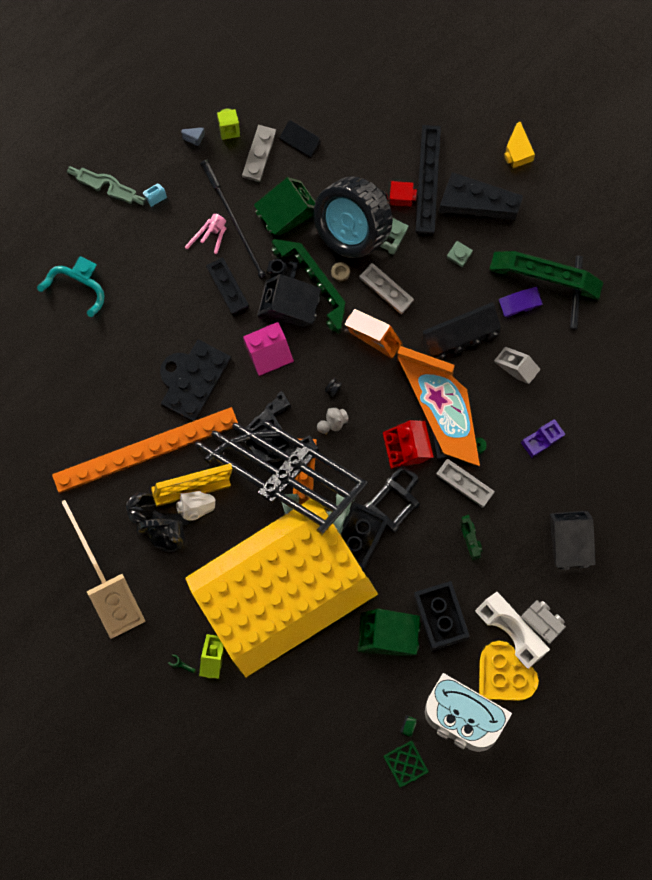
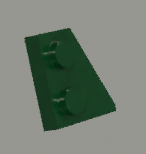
(469, 535)

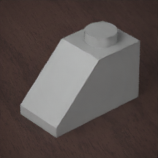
(517, 364)

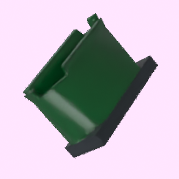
(408, 726)

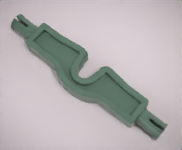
(97, 181)

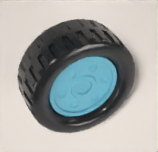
(353, 217)

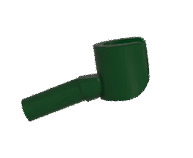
(180, 664)

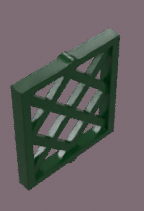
(394, 771)

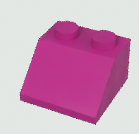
(268, 349)

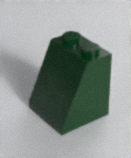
(285, 206)
(389, 633)

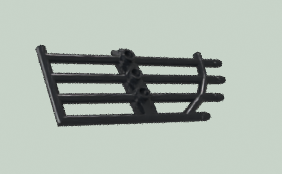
(287, 472)

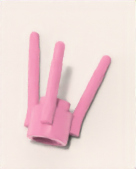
(214, 225)

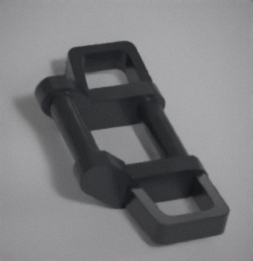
(405, 493)

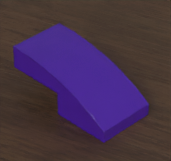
(520, 301)
(543, 438)

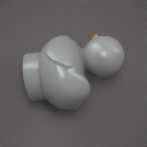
(335, 420)

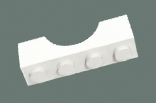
(499, 613)

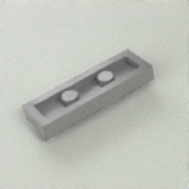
(259, 153)
(386, 288)
(465, 483)

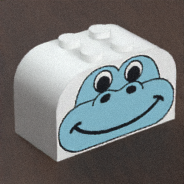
(464, 715)

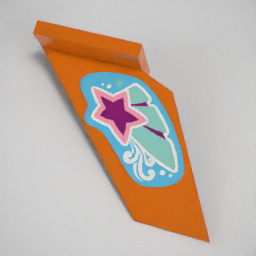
(443, 403)

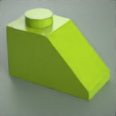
(228, 124)
(211, 657)

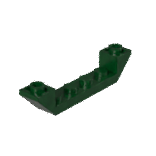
(286, 249)
(547, 271)

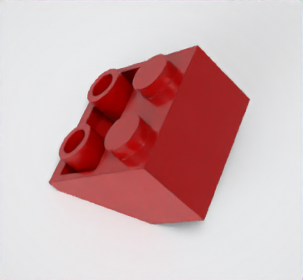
(408, 444)

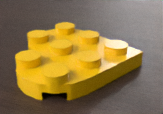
(504, 675)

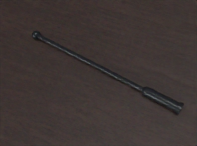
(213, 180)

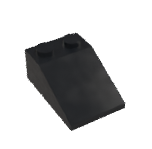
(362, 532)

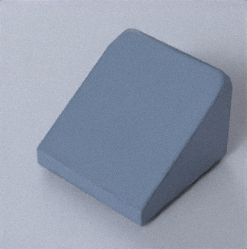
(193, 135)

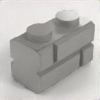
(543, 622)

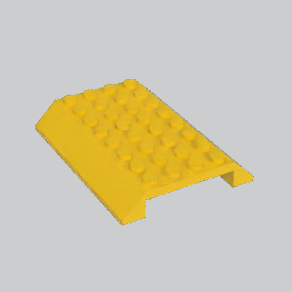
(279, 588)

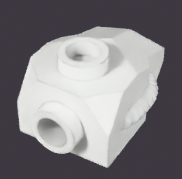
(195, 505)

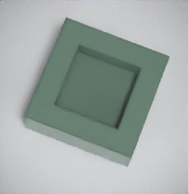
(459, 254)

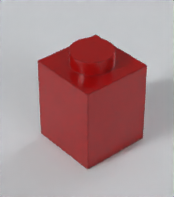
(402, 193)

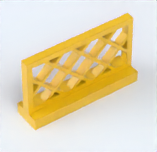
(203, 481)

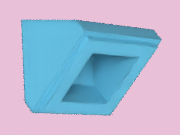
(155, 194)

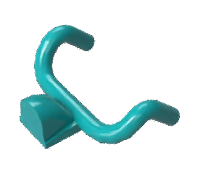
(81, 272)

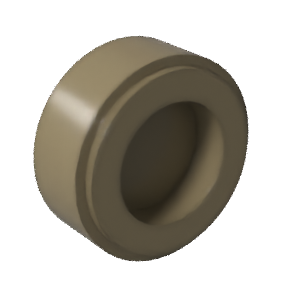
(340, 272)

